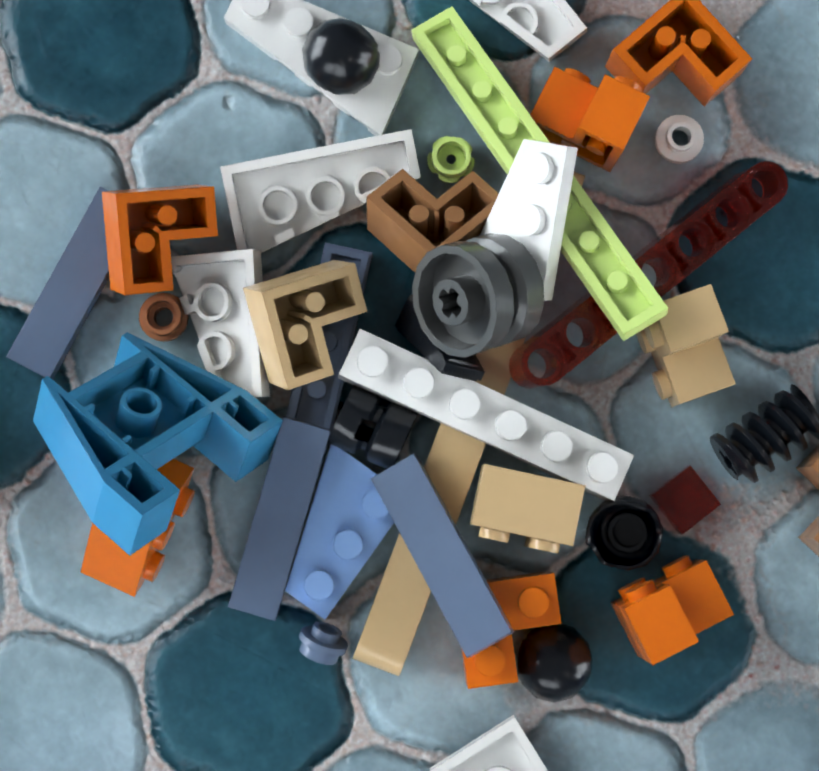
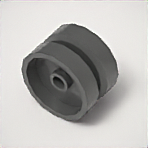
(477, 294)

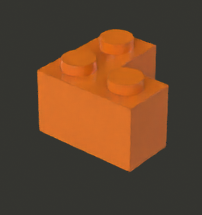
(683, 41)
(590, 117)
(140, 232)
(127, 573)
(527, 603)
(670, 611)

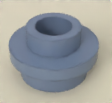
(322, 643)

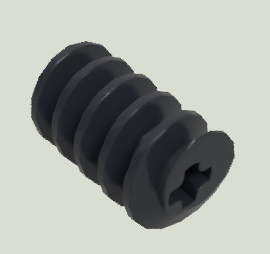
(766, 434)

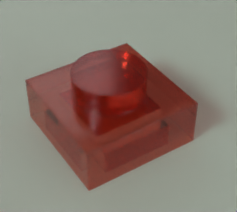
(684, 500)

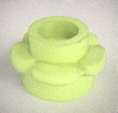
(449, 146)

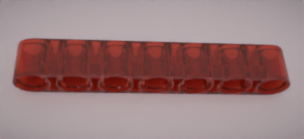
(666, 259)

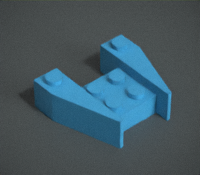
(135, 420)

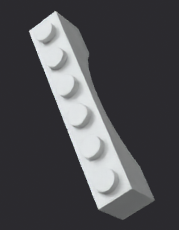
(486, 415)

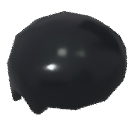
(341, 56)
(624, 533)
(554, 662)

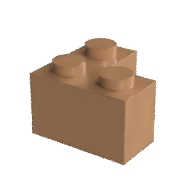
(416, 222)

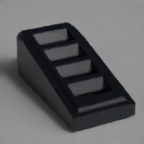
(460, 367)

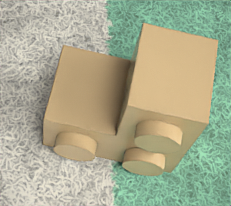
(290, 319)
(688, 347)
(526, 506)

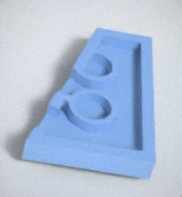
(339, 534)

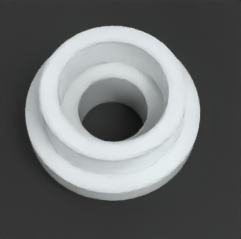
(669, 149)

